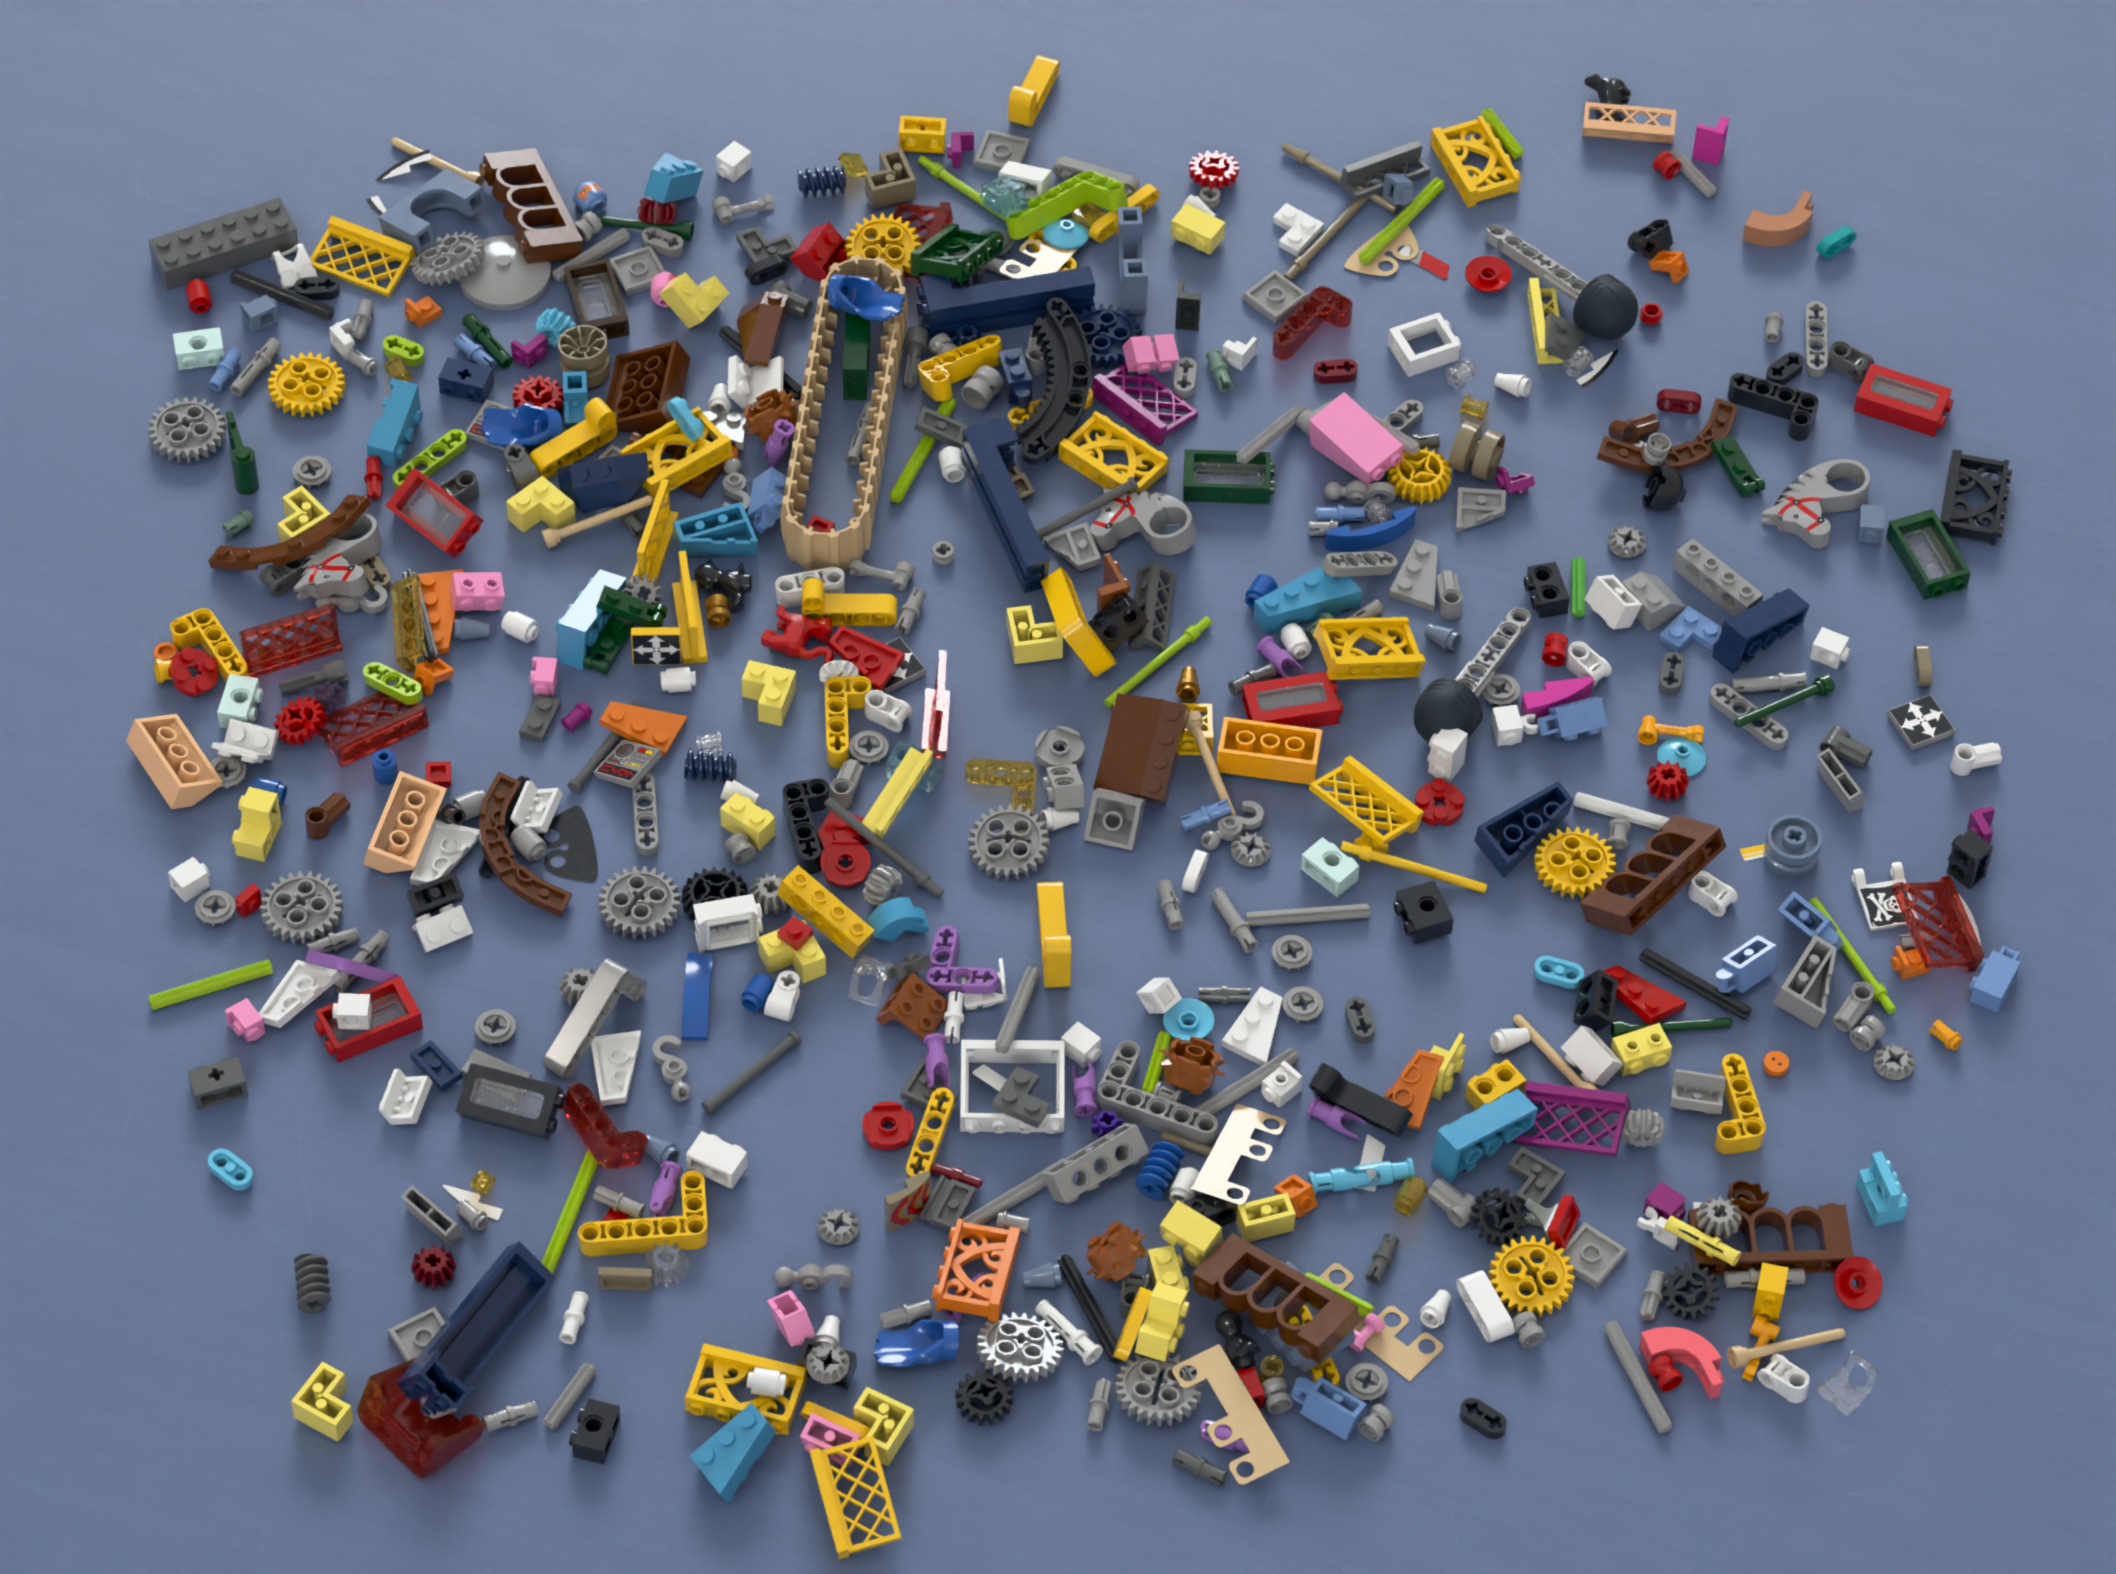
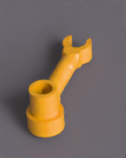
(1650, 729)
(1764, 1331)

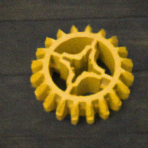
(1420, 476)

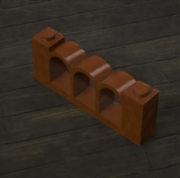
(535, 245)
(1692, 838)
(1828, 1222)
(1313, 1339)

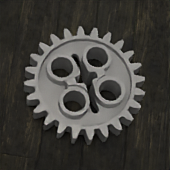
(448, 258)
(187, 429)
(1010, 822)
(301, 901)
(640, 910)
(1019, 1347)
(1139, 1383)

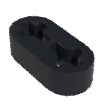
(766, 269)
(317, 287)
(1787, 372)
(1483, 1418)

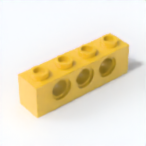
(825, 911)

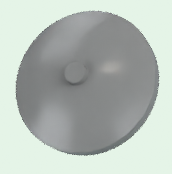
(504, 277)

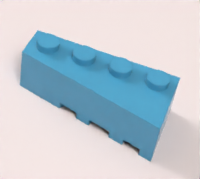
(1305, 600)
(584, 621)
(1481, 1133)

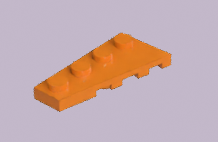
(439, 606)

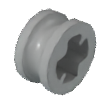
(1214, 193)
(943, 559)

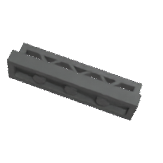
(1377, 166)
(1146, 590)

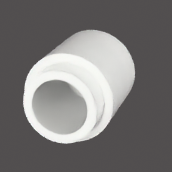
(951, 464)
(520, 626)
(1295, 641)
(677, 679)
(1182, 1185)
(766, 1382)

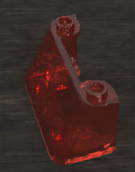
(407, 1432)

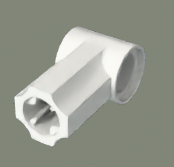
(1972, 757)

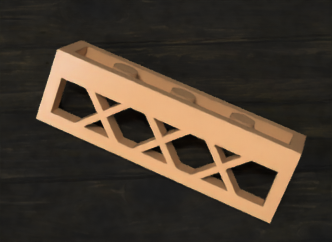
(1631, 130)

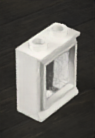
(727, 922)

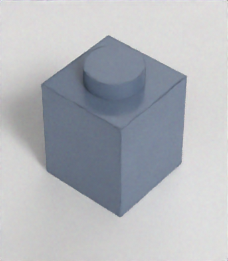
(1871, 524)

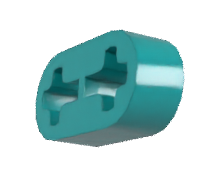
(1836, 242)

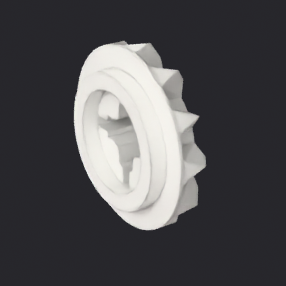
(835, 667)

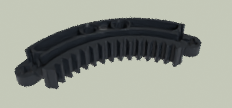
(1065, 355)

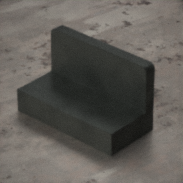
(1187, 308)

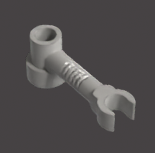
(725, 211)
(900, 576)

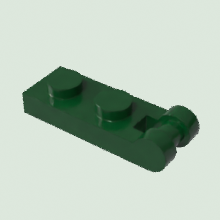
(1737, 466)
(631, 608)
(608, 644)

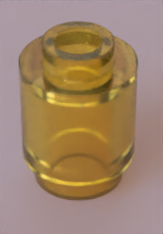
(1410, 1196)

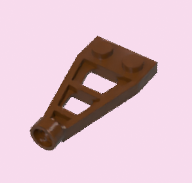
(700, 484)

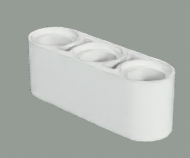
(790, 586)
(1485, 1306)

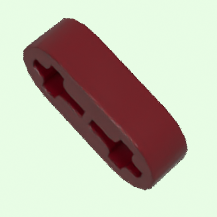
(1335, 371)
(1679, 401)

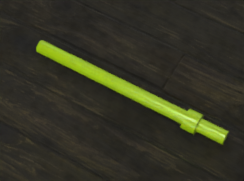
(939, 171)
(1190, 635)
(1880, 991)

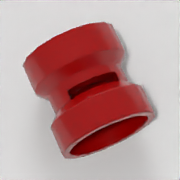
(1555, 649)
(1665, 1373)

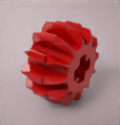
(1667, 781)

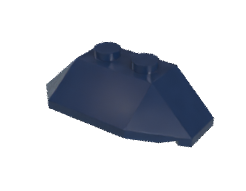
(604, 481)

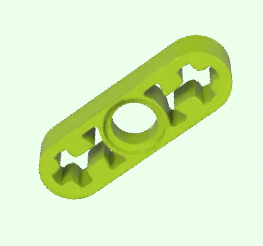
(406, 691)

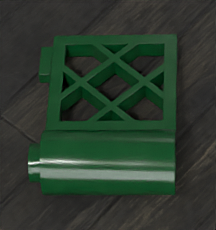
(242, 460)

